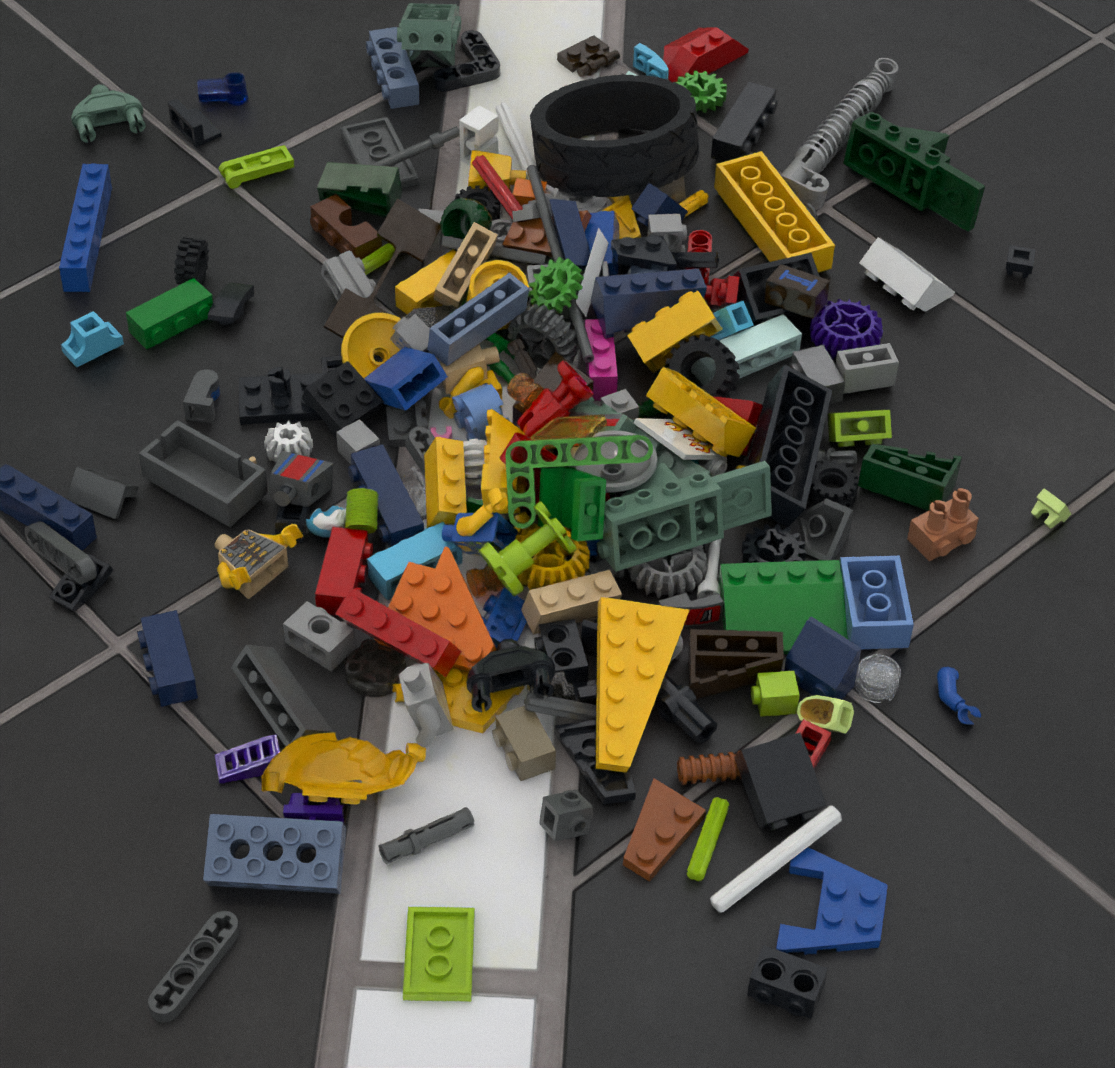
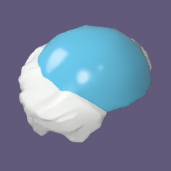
(322, 522)

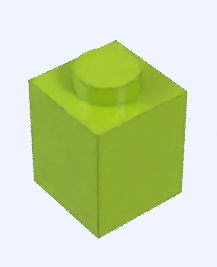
(776, 693)

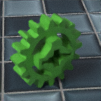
(706, 90)
(556, 285)

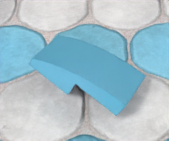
(649, 62)

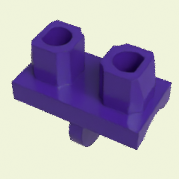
(300, 809)

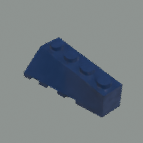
(634, 298)

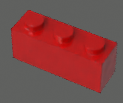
(342, 567)

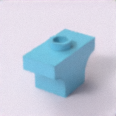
(732, 320)
(90, 339)

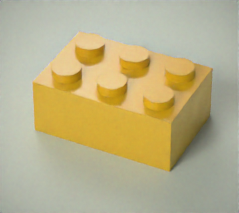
(670, 326)

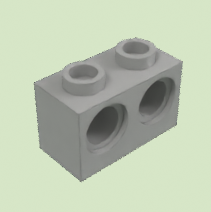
(670, 228)

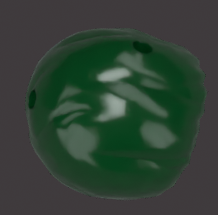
(461, 215)

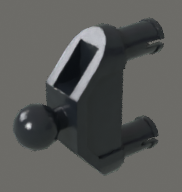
(507, 669)

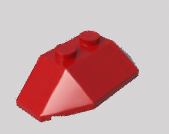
(701, 51)

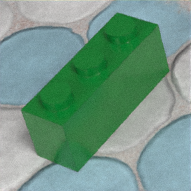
(169, 313)

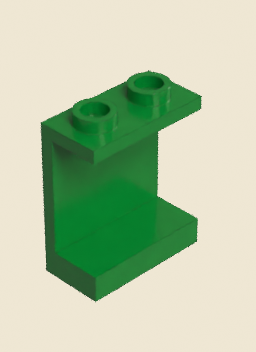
(574, 500)

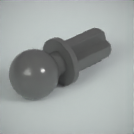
(848, 457)

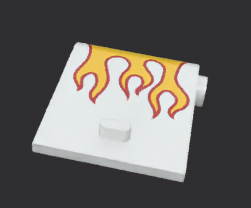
(683, 443)

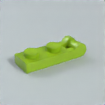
(256, 165)

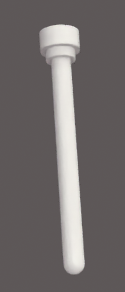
(710, 585)

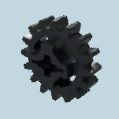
(772, 546)

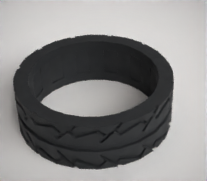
(616, 165)

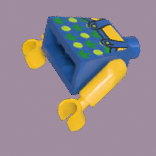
(484, 526)

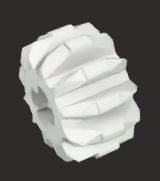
(288, 438)
(473, 462)

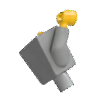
(426, 704)

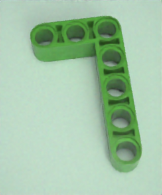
(564, 458)

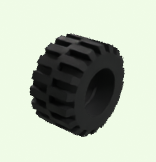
(703, 347)

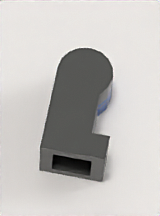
(201, 396)

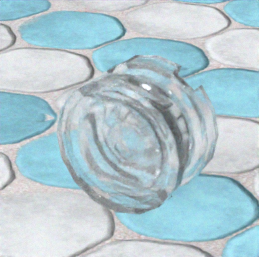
(878, 678)

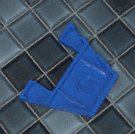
(848, 908)

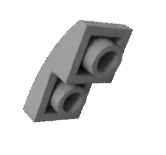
(530, 210)

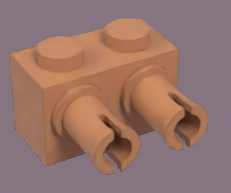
(944, 526)

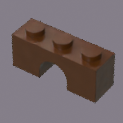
(334, 222)

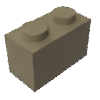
(525, 743)

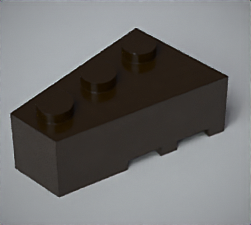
(731, 659)

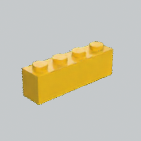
(700, 412)
(494, 470)

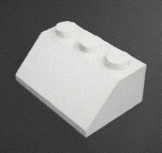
(904, 276)

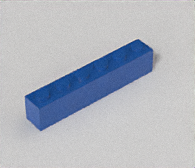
(85, 228)

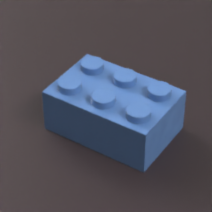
(876, 602)

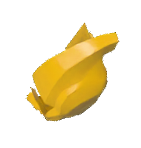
(327, 766)

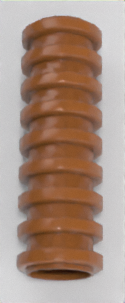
(707, 768)

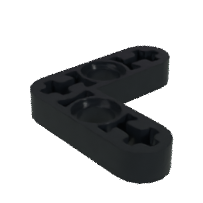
(452, 78)

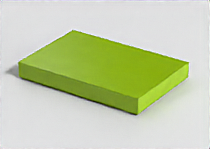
(439, 954)

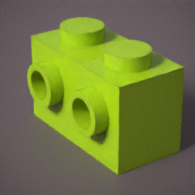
(859, 425)

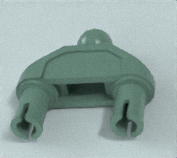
(106, 108)

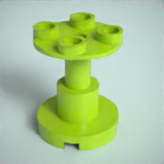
(518, 556)

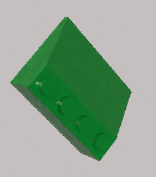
(782, 597)

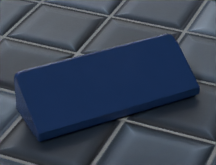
(570, 232)

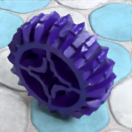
(845, 327)

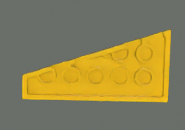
(632, 660)

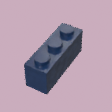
(167, 658)

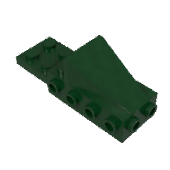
(913, 168)

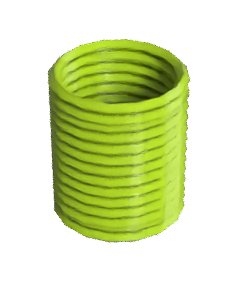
(362, 509)

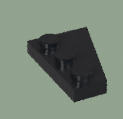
(580, 743)

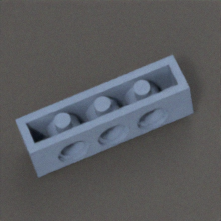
(392, 68)

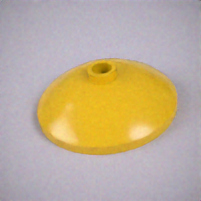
(368, 338)

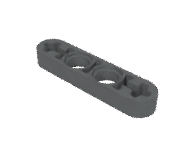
(60, 552)
(191, 964)

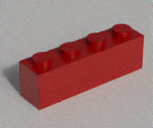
(398, 632)

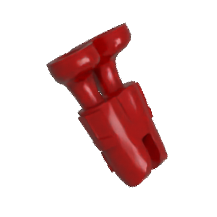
(557, 403)

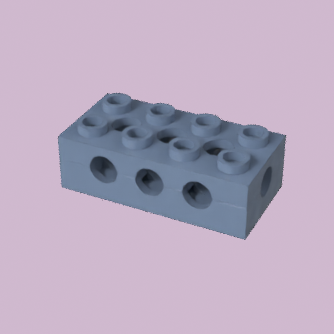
(263, 834)

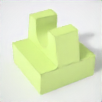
(1050, 504)

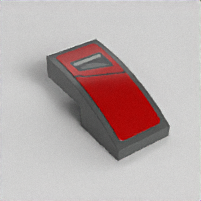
(701, 611)

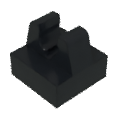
(1020, 260)

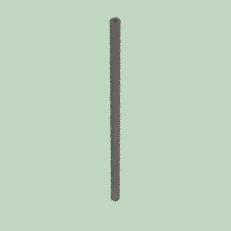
(556, 251)

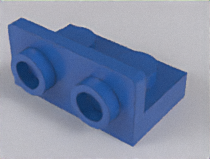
(504, 616)

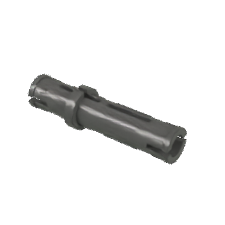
(414, 840)

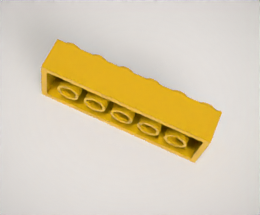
(771, 211)

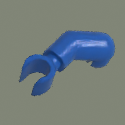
(948, 694)

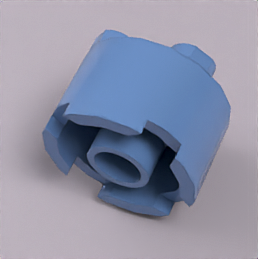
(473, 408)

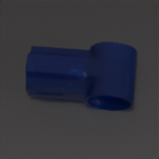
(230, 88)

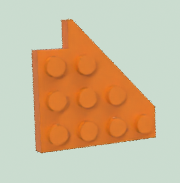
(445, 606)

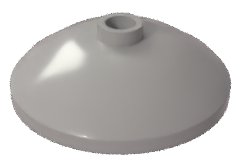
(619, 476)

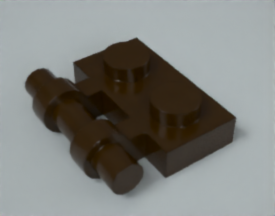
(587, 56)

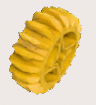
(550, 562)

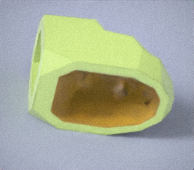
(827, 713)

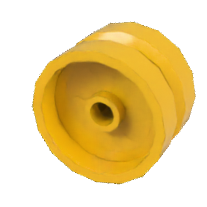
(488, 274)

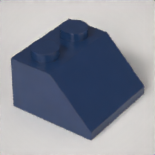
(823, 661)

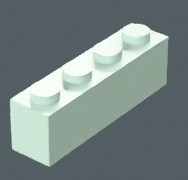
(755, 348)

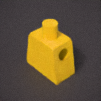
(501, 164)

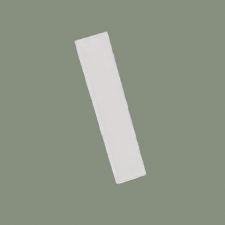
(592, 271)

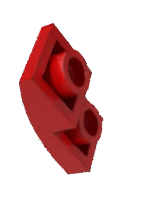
(722, 292)

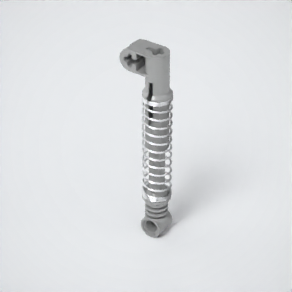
(813, 157)

